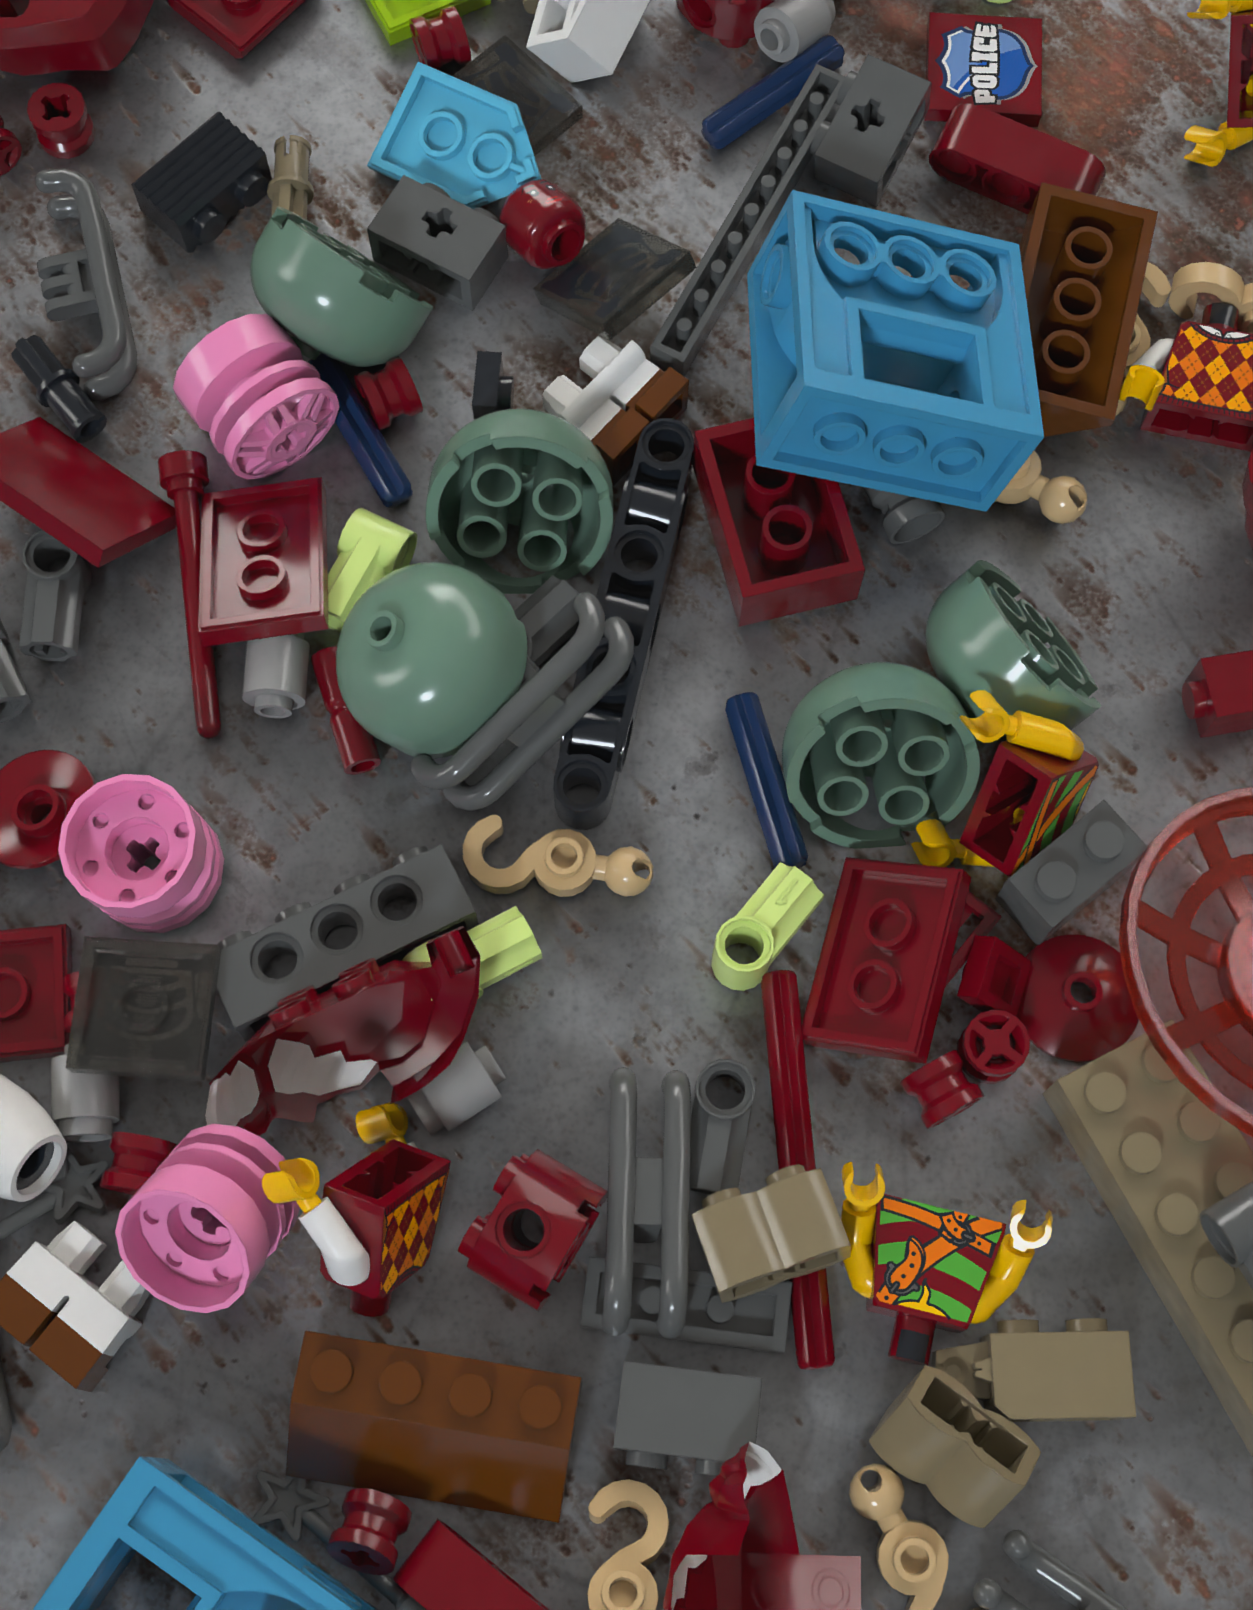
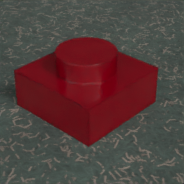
(994, 976)

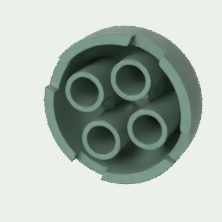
(332, 295)
(525, 473)
(996, 644)
(429, 657)
(883, 726)

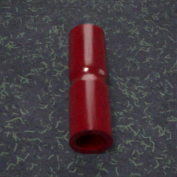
(354, 743)

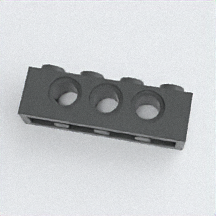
(357, 902)

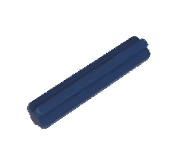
(769, 93)
(364, 436)
(766, 780)

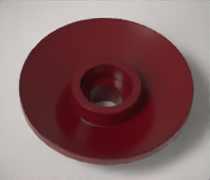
(28, 791)
(1058, 1021)

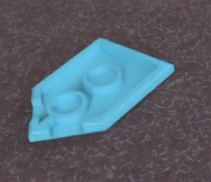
(456, 139)

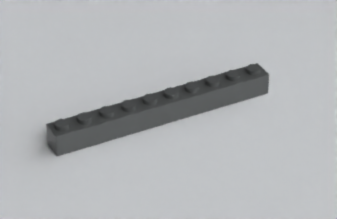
(746, 225)

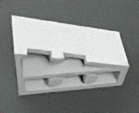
(583, 36)

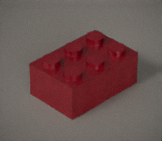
(775, 531)

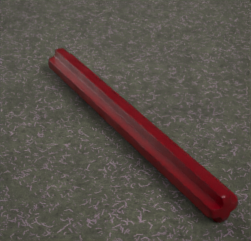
(795, 1147)

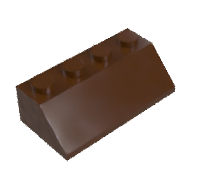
(1083, 293)
(432, 1426)

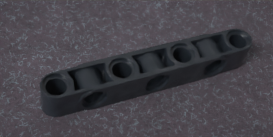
(646, 529)

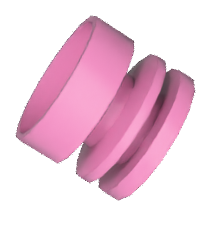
(255, 396)
(115, 832)
(204, 1221)

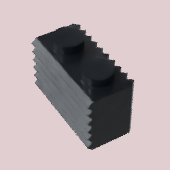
(203, 183)

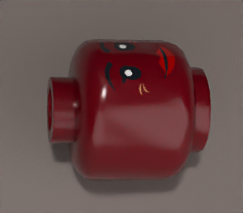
(543, 224)

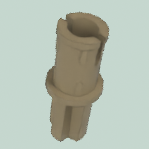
(291, 176)

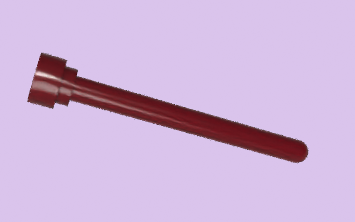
(184, 477)

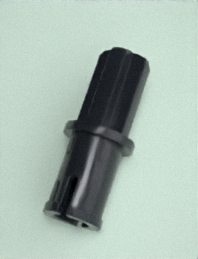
(58, 388)

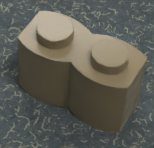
(770, 1232)
(955, 1447)

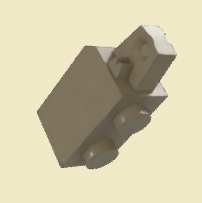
(1047, 1374)

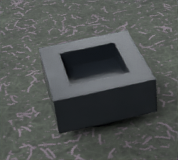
(491, 388)

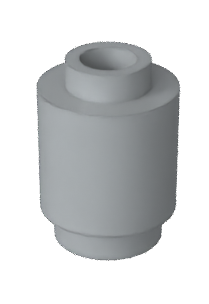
(792, 26)
(276, 675)
(459, 1090)
(83, 1103)

